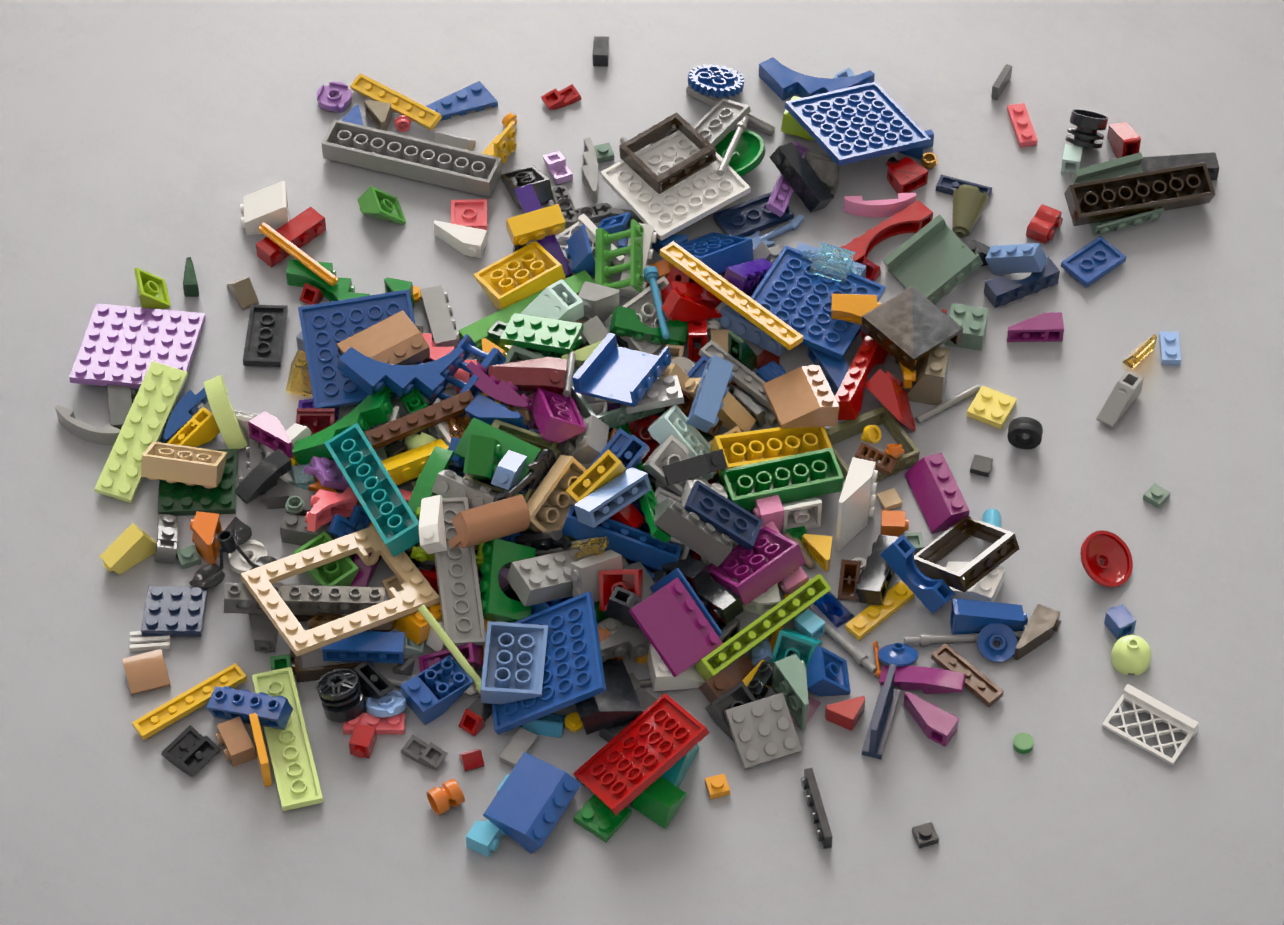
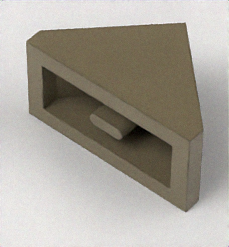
(379, 113)
(243, 293)

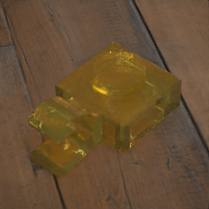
(594, 546)

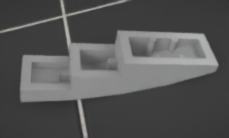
(590, 170)

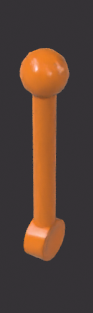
(876, 647)

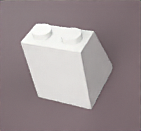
(266, 207)

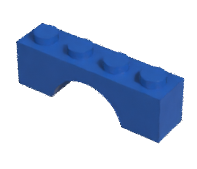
(929, 591)

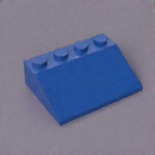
(720, 250)
(531, 801)

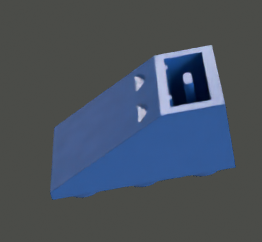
(488, 410)
(435, 689)

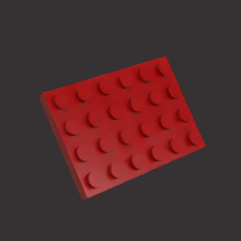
(641, 753)

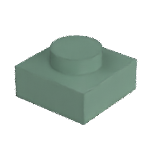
(604, 152)
(1156, 495)
(916, 540)
(188, 557)

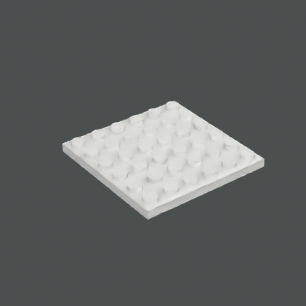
(685, 201)

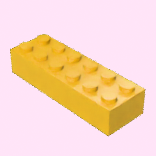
(769, 444)

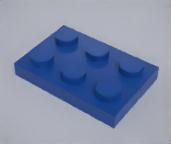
(1093, 261)

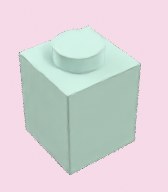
(1071, 158)

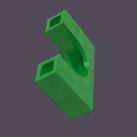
(495, 603)

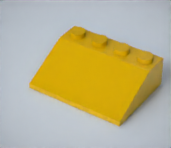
(519, 275)

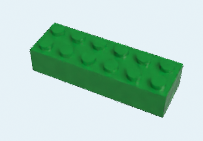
(789, 477)

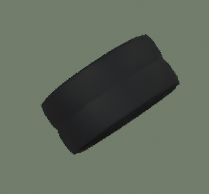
(1025, 433)

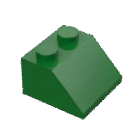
(481, 457)

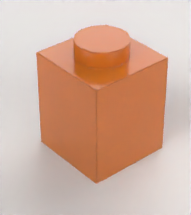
(893, 523)

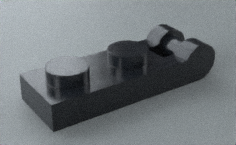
(545, 540)

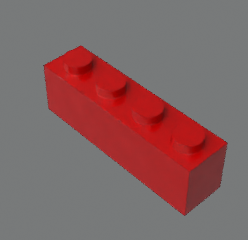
(298, 231)

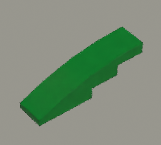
(436, 463)

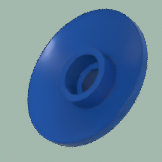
(1003, 635)
(898, 654)

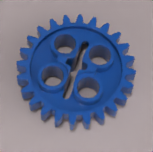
(715, 81)

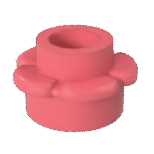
(402, 123)

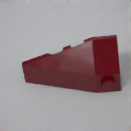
(530, 374)

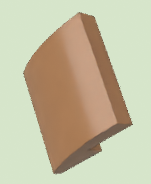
(146, 672)

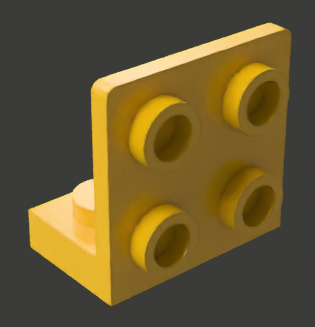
(503, 144)

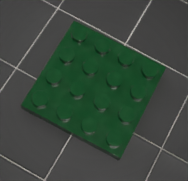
(185, 500)

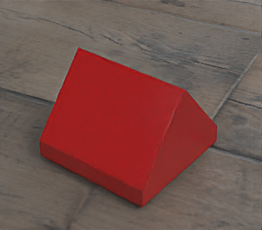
(872, 270)
(311, 295)
(471, 722)
(472, 759)

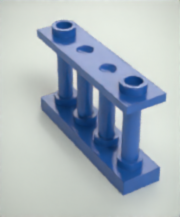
(492, 358)

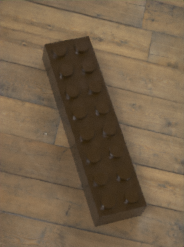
(1139, 193)

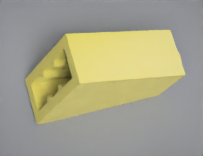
(128, 550)

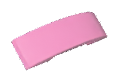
(877, 208)

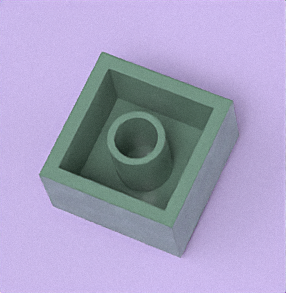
(973, 321)

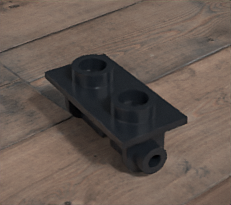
(762, 677)

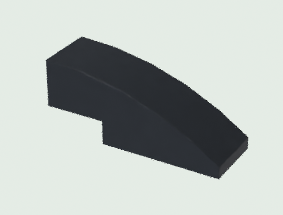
(264, 476)

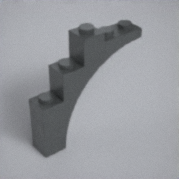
(279, 494)
(627, 638)

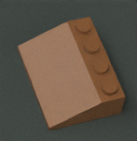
(390, 341)
(802, 398)

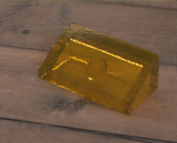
(1140, 352)

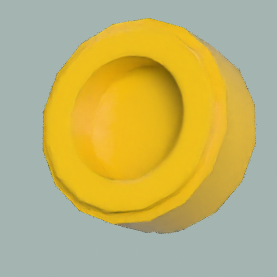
(871, 434)

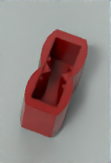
(1044, 223)

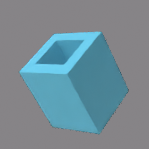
(809, 624)

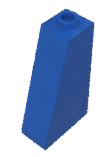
(974, 615)

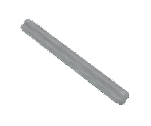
(753, 121)

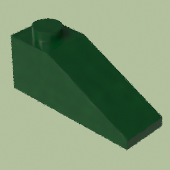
(741, 351)

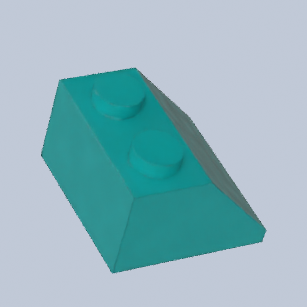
(793, 642)

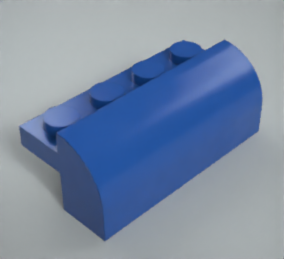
(626, 448)

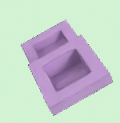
(557, 167)

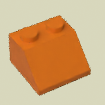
(205, 532)

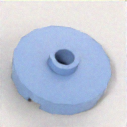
(387, 706)

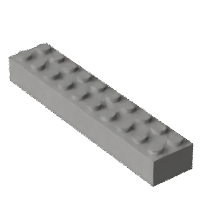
(412, 158)

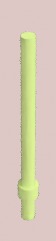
(451, 646)

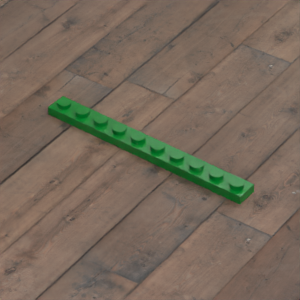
(648, 502)

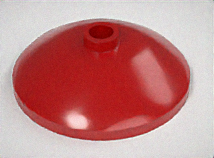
(1106, 559)

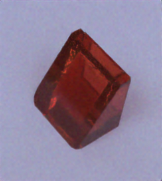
(766, 357)

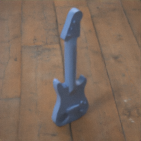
(757, 239)

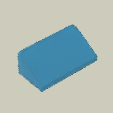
(548, 725)

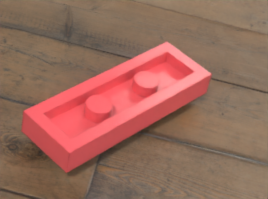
(1022, 125)
(383, 725)

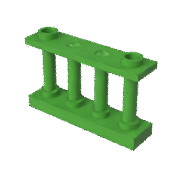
(604, 255)

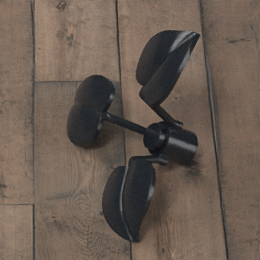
(229, 539)

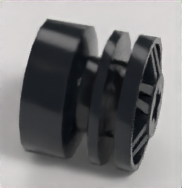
(1086, 131)
(341, 695)

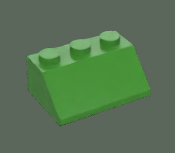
(334, 573)

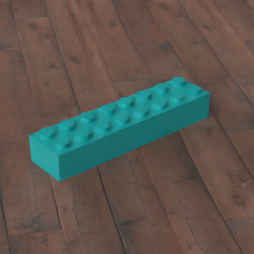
(375, 489)

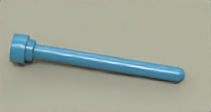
(651, 275)

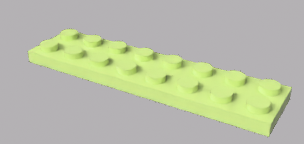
(141, 427)
(290, 748)

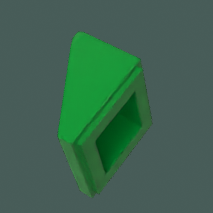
(280, 661)

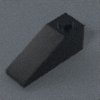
(695, 467)

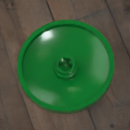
(747, 153)

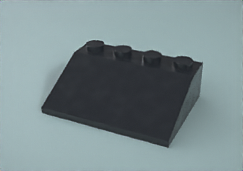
(613, 705)

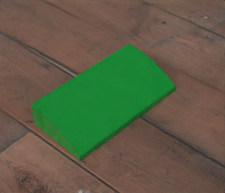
(506, 440)

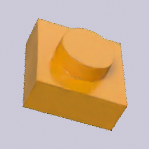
(717, 786)

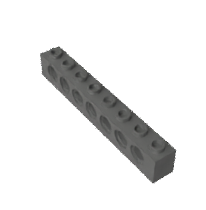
(306, 598)

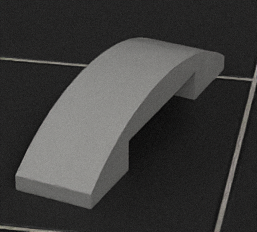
(85, 431)

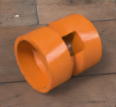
(444, 797)

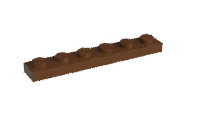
(419, 420)

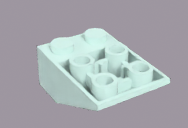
(557, 303)

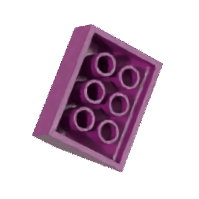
(759, 569)
(676, 627)

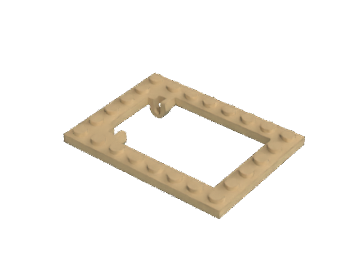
(412, 594)

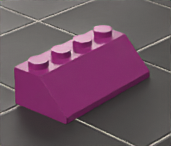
(556, 416)
(936, 493)

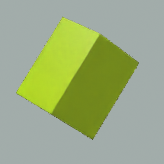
(151, 290)

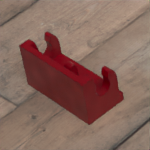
(315, 418)

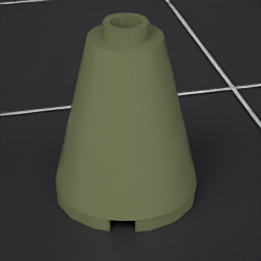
(967, 208)

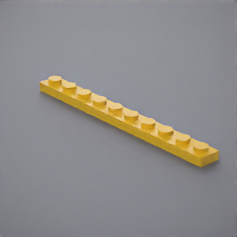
(731, 295)

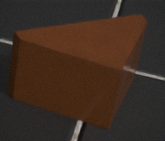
(848, 579)

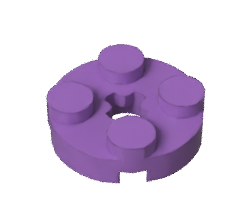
(339, 103)

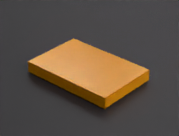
(260, 749)

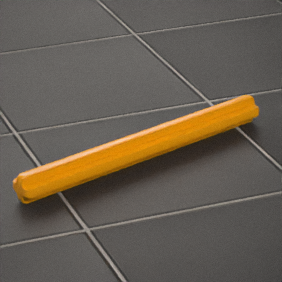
(298, 254)

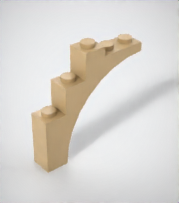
(732, 412)

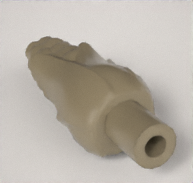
(809, 561)

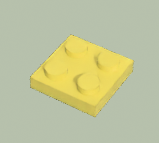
(991, 407)

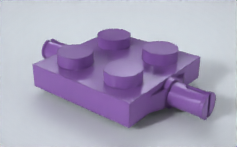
(327, 473)

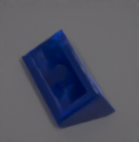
(834, 609)

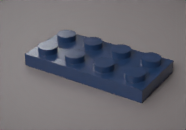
(750, 217)
(723, 515)

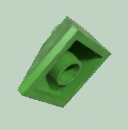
(381, 206)

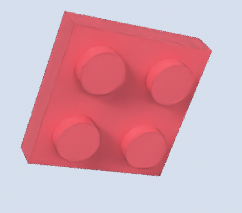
(469, 213)

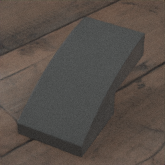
(422, 753)

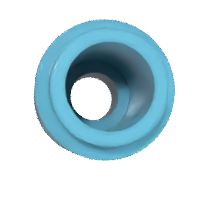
(992, 517)

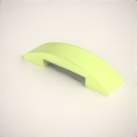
(224, 413)

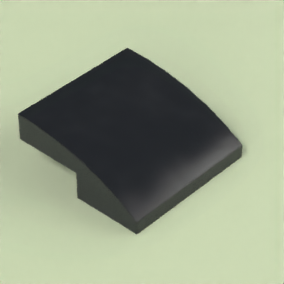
(190, 751)

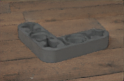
(575, 213)

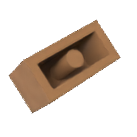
(236, 742)

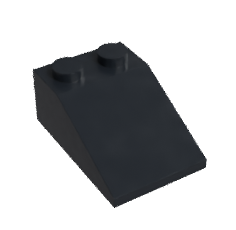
(527, 176)
(734, 697)

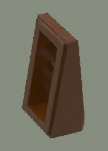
(866, 452)

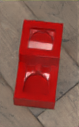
(560, 99)

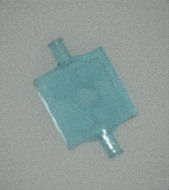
(832, 262)

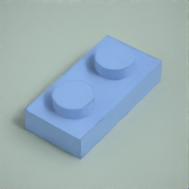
(1170, 348)

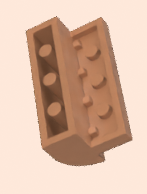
(490, 522)

